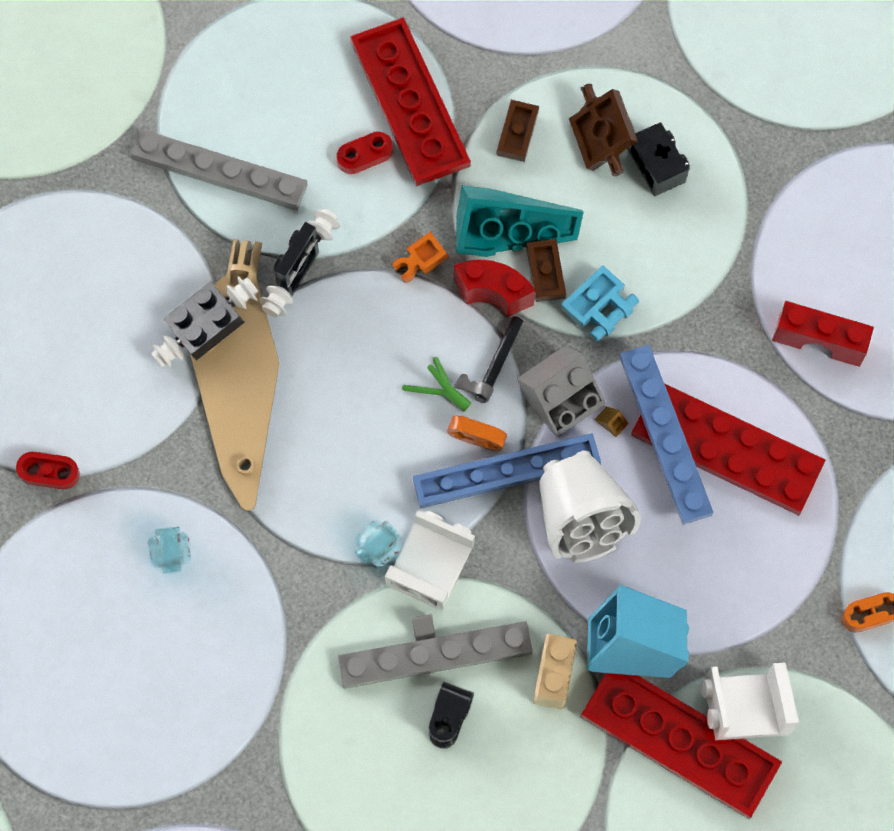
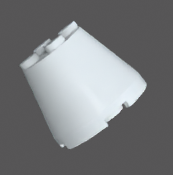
(584, 509)

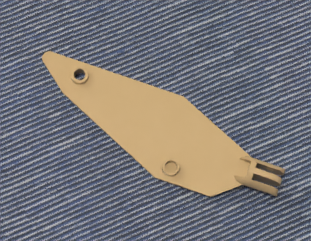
(240, 383)

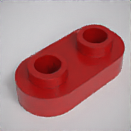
(366, 153)
(49, 470)

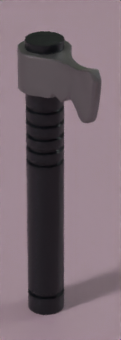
(483, 390)

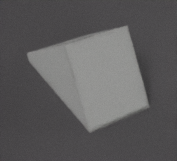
(423, 627)

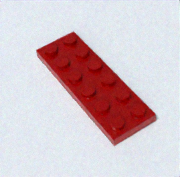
(410, 101)
(743, 453)
(681, 741)

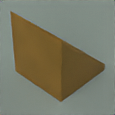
(612, 420)

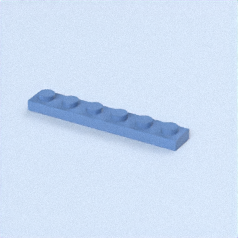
(666, 435)
(497, 471)

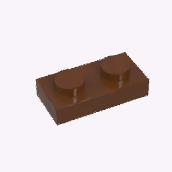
(517, 130)
(546, 270)

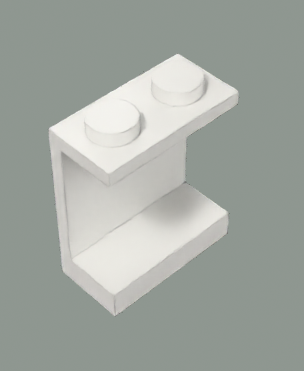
(431, 559)
(750, 704)

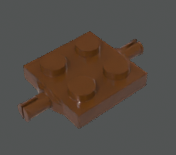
(602, 129)

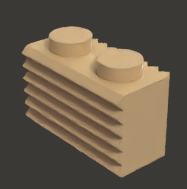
(555, 671)

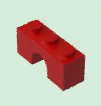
(804, 325)

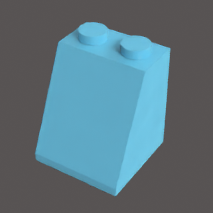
(637, 636)

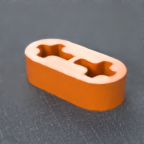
(477, 433)
(869, 605)

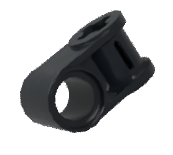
(449, 710)

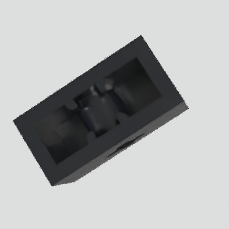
(659, 159)

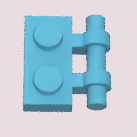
(593, 297)

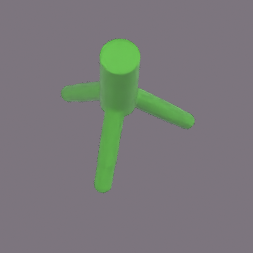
(447, 391)

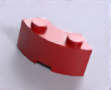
(494, 284)

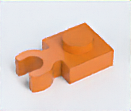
(424, 255)

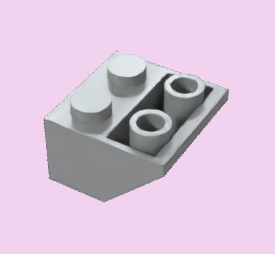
(562, 390)

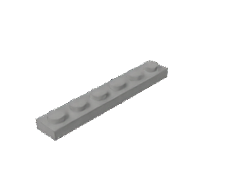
(219, 169)
(435, 654)

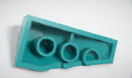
(503, 221)

